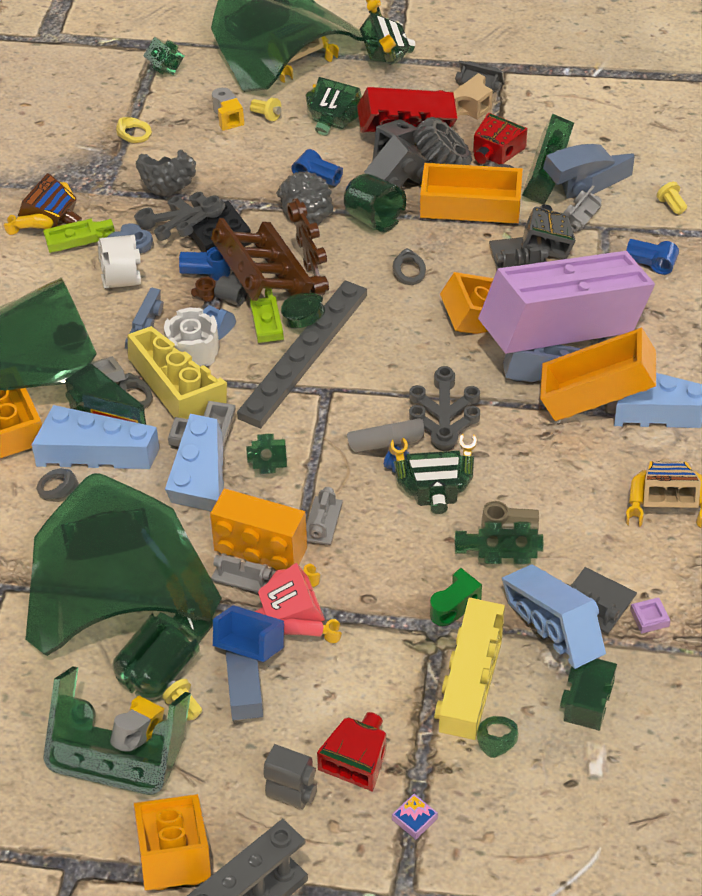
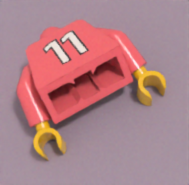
(292, 599)

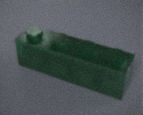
(553, 138)

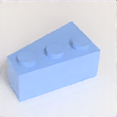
(669, 403)
(197, 468)

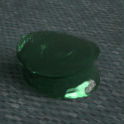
(302, 309)

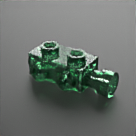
(506, 545)

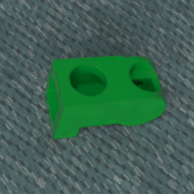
(451, 603)

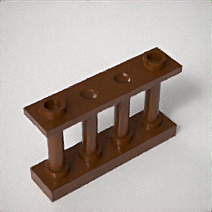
(269, 247)

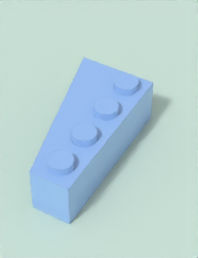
(94, 440)
(557, 613)

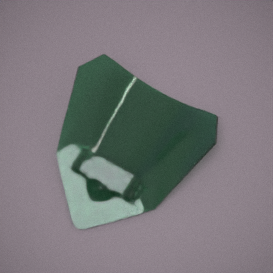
(266, 34)
(42, 339)
(109, 557)

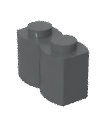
(289, 777)

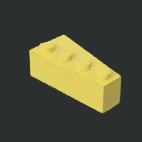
(173, 375)
(471, 669)

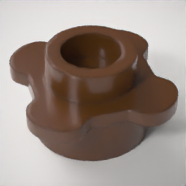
(204, 289)

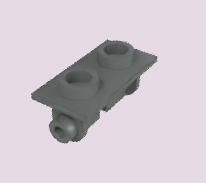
(469, 69)

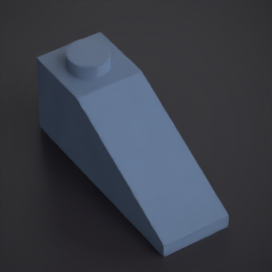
(619, 171)
(528, 364)

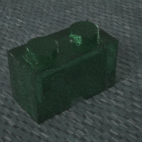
(589, 693)

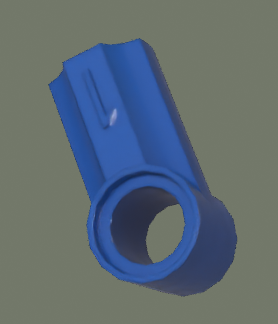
(313, 163)
(659, 257)
(204, 263)

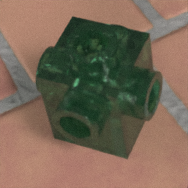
(164, 55)
(275, 445)

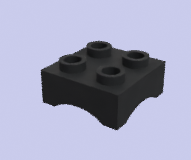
(203, 230)

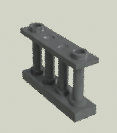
(261, 867)

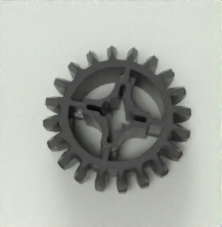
(441, 143)

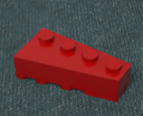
(412, 106)

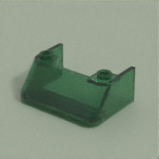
(85, 751)

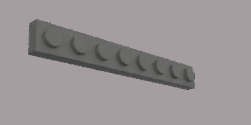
(301, 355)

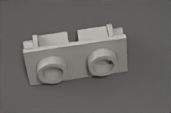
(585, 203)
(323, 517)
(240, 574)

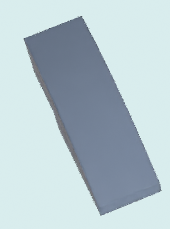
(577, 162)
(244, 687)

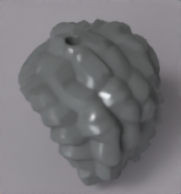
(167, 174)
(310, 190)

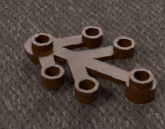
(304, 234)

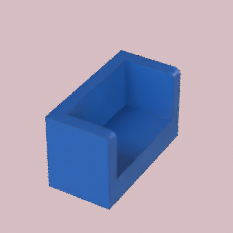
(248, 633)

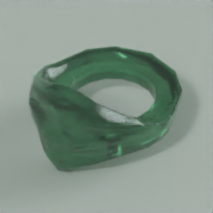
(493, 745)

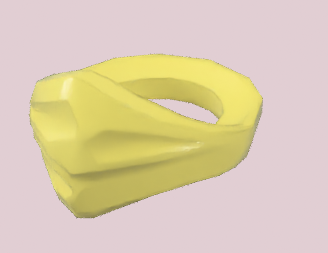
(129, 122)

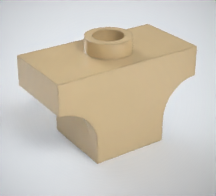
(473, 97)

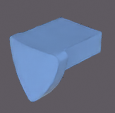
(224, 319)

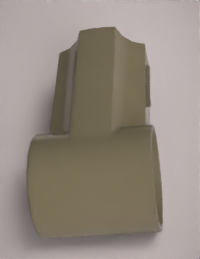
(500, 512)

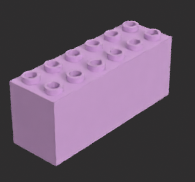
(565, 301)

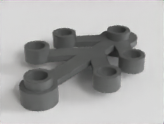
(180, 211)
(445, 435)

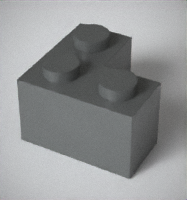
(398, 162)

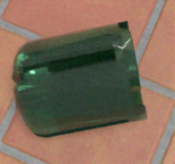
(154, 657)

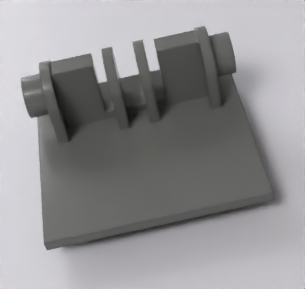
(509, 253)
(609, 596)

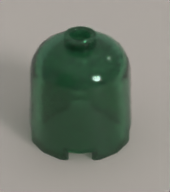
(374, 201)

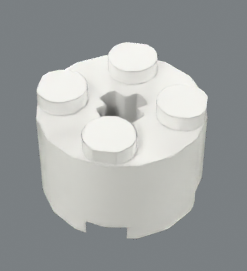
(119, 261)
(194, 334)

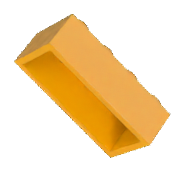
(471, 193)
(598, 374)

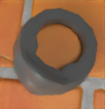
(408, 256)
(134, 382)
(64, 489)

